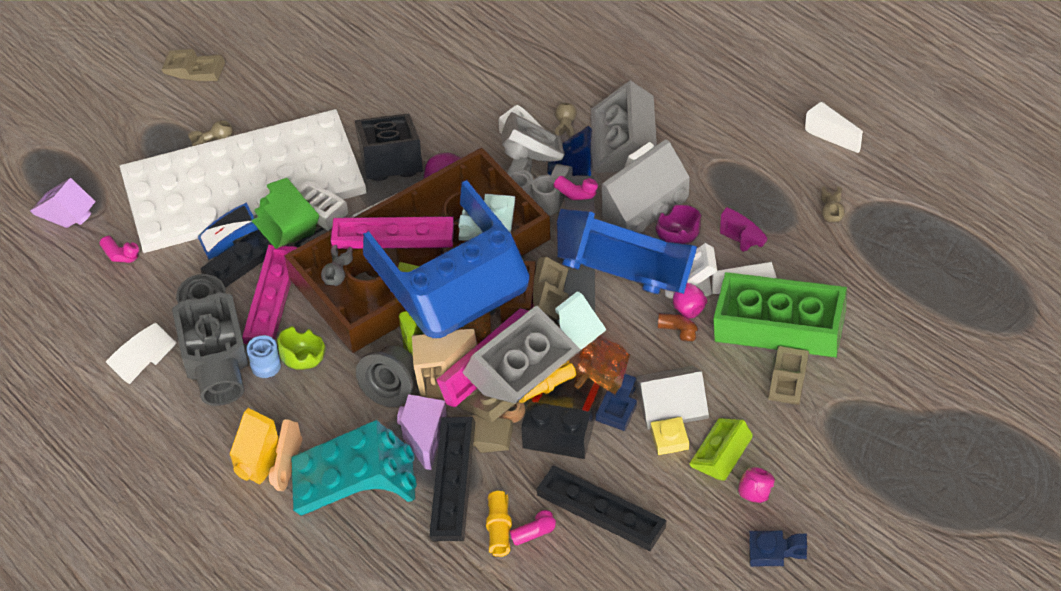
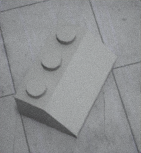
(621, 127)
(645, 189)
(520, 357)

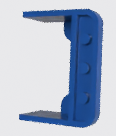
(622, 252)

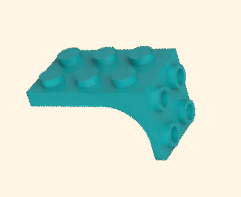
(352, 463)

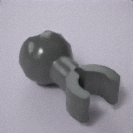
(333, 272)

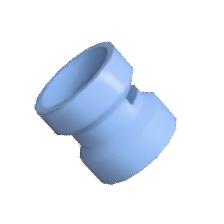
(263, 356)

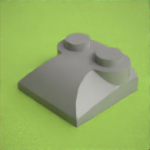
(529, 140)

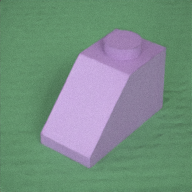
(64, 204)
(421, 426)

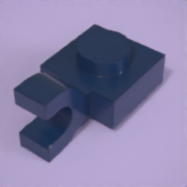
(618, 408)
(770, 548)

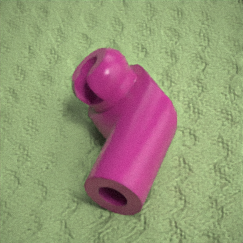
(576, 192)
(126, 254)
(543, 524)

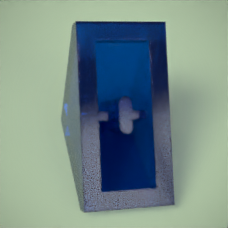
(577, 154)

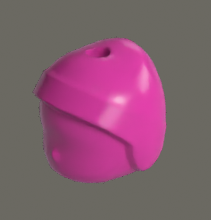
(691, 302)
(756, 485)

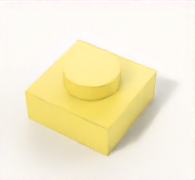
(669, 436)

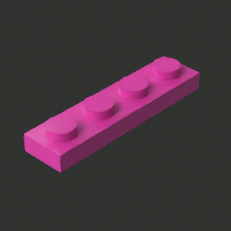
(394, 232)
(269, 295)
(453, 382)

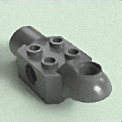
(210, 339)

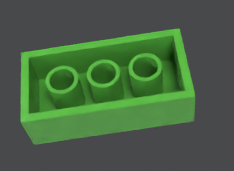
(780, 313)

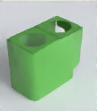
(285, 214)

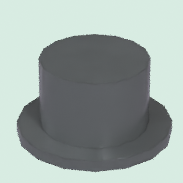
(386, 376)

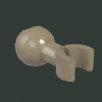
(565, 115)
(219, 130)
(833, 210)

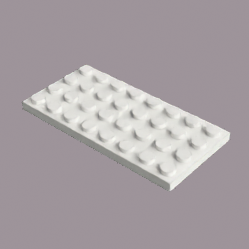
(192, 187)

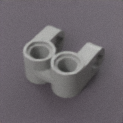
(541, 188)

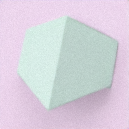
(579, 320)

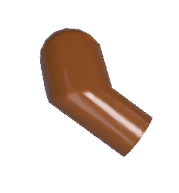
(678, 322)

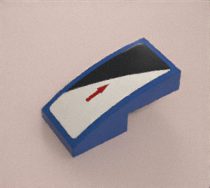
(226, 229)

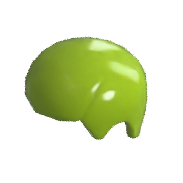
(300, 350)

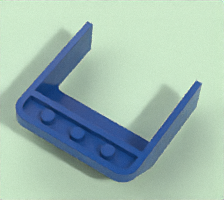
(461, 281)

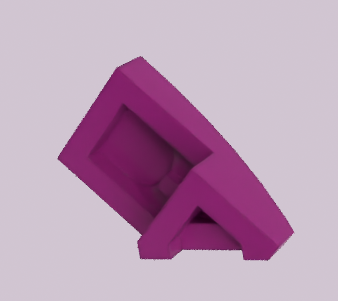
(741, 230)

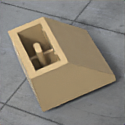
(437, 355)

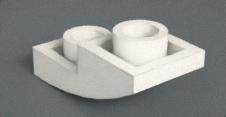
(139, 351)

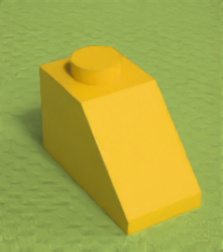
(254, 447)

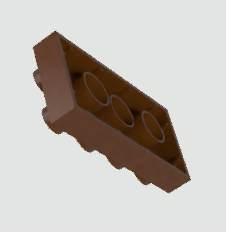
(367, 308)

